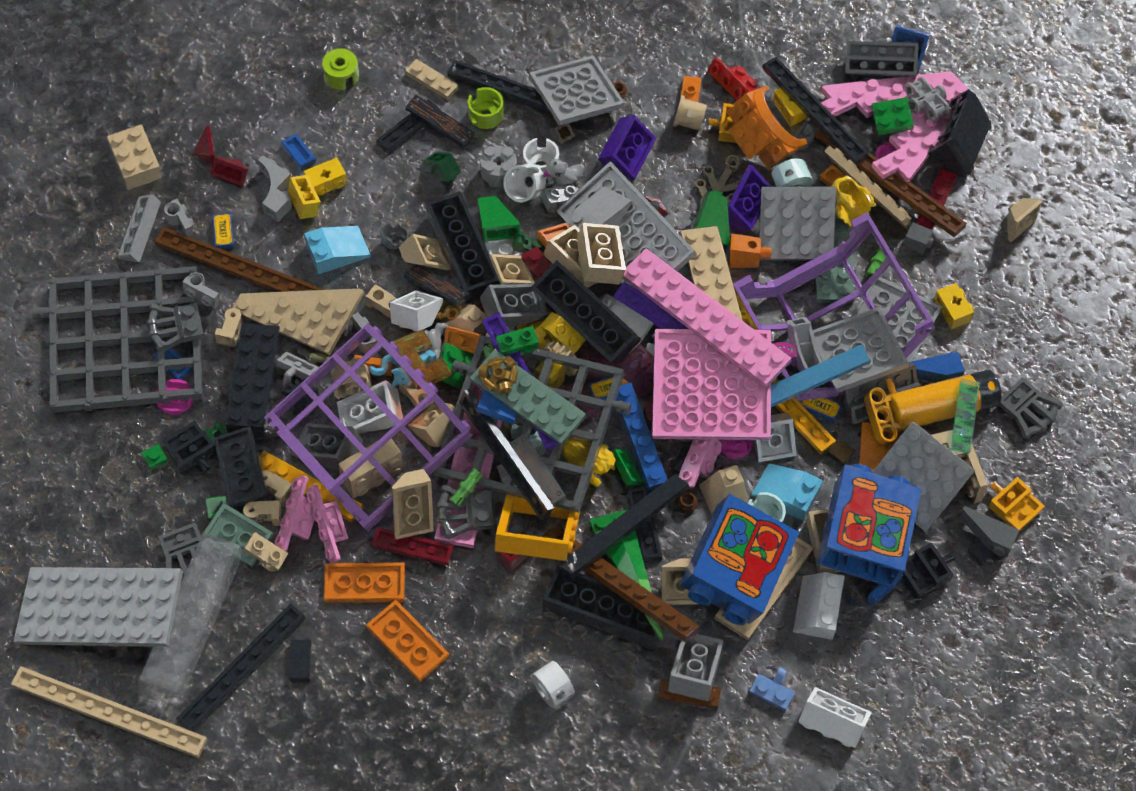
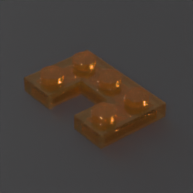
(414, 344)

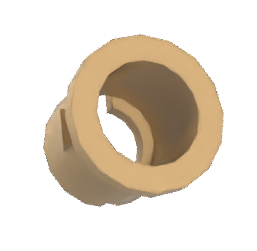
(689, 114)

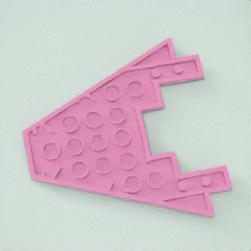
(911, 144)

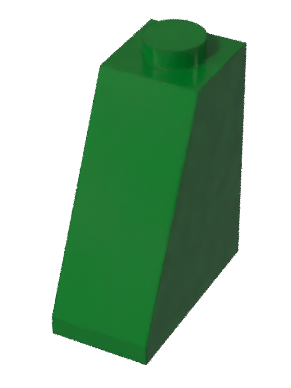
(714, 213)
(496, 220)

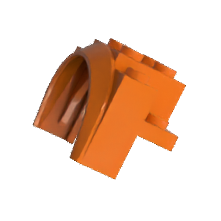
(759, 131)

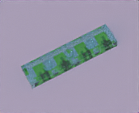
(965, 416)

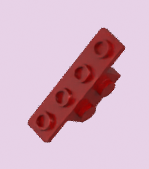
(733, 79)

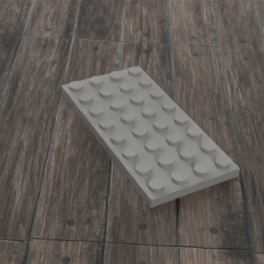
(640, 226)
(98, 606)

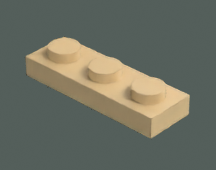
(431, 79)

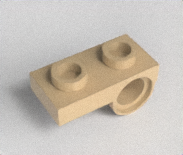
(267, 553)

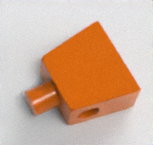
(747, 251)

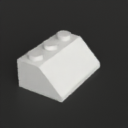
(819, 605)
(834, 717)

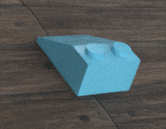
(335, 247)
(794, 487)

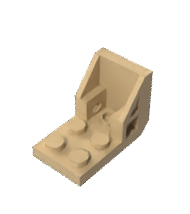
(976, 483)

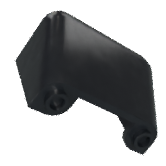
(963, 135)

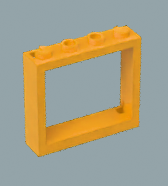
(534, 545)

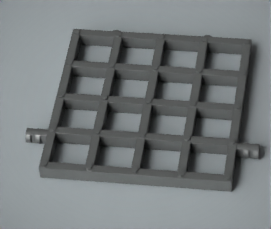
(124, 339)
(573, 397)

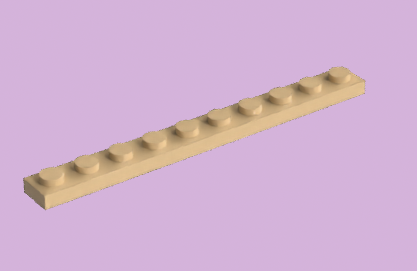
(109, 712)

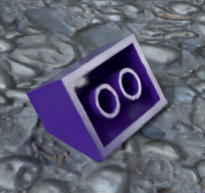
(628, 146)
(746, 201)

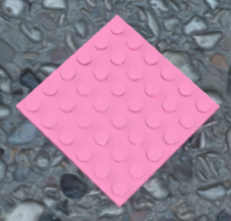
(704, 392)

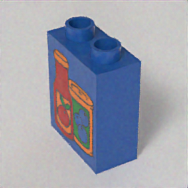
(869, 525)
(738, 560)

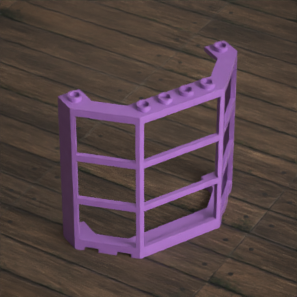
(862, 227)
(305, 387)

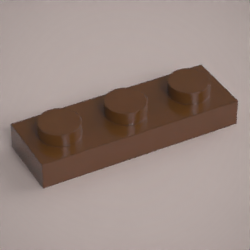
(664, 695)

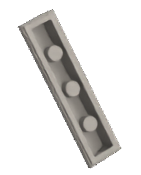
(139, 228)

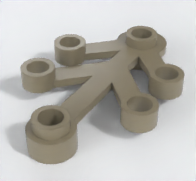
(720, 185)

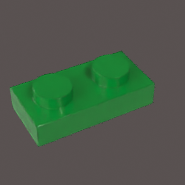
(627, 468)

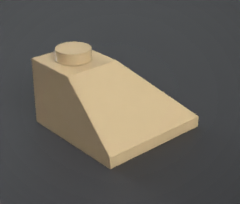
(1022, 216)
(424, 252)
(511, 269)
(468, 319)
(431, 425)
(721, 484)
(671, 578)

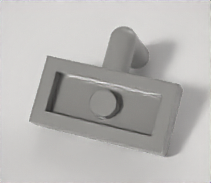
(294, 366)

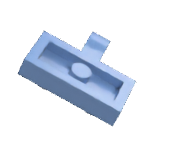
(773, 691)

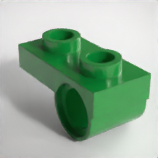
(519, 340)

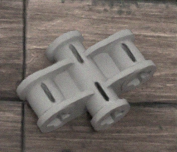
(928, 99)

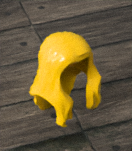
(851, 199)
(577, 451)

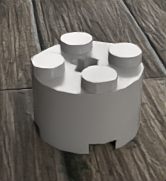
(495, 164)

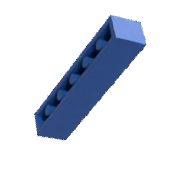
(640, 440)

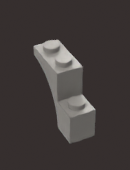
(277, 201)
(802, 338)

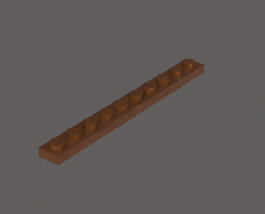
(909, 194)
(230, 263)
(635, 593)

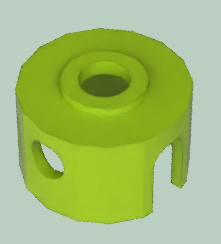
(336, 75)
(486, 102)

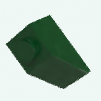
(443, 166)

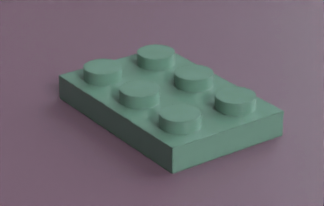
(236, 528)

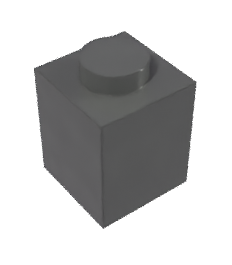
(918, 238)

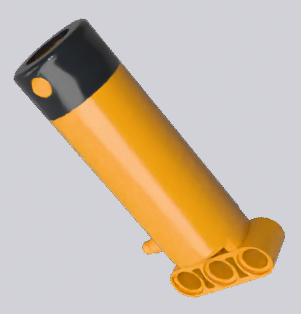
(925, 403)

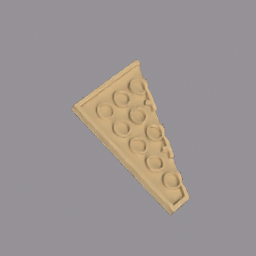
(306, 316)

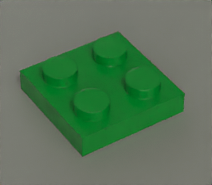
(892, 116)
(450, 354)

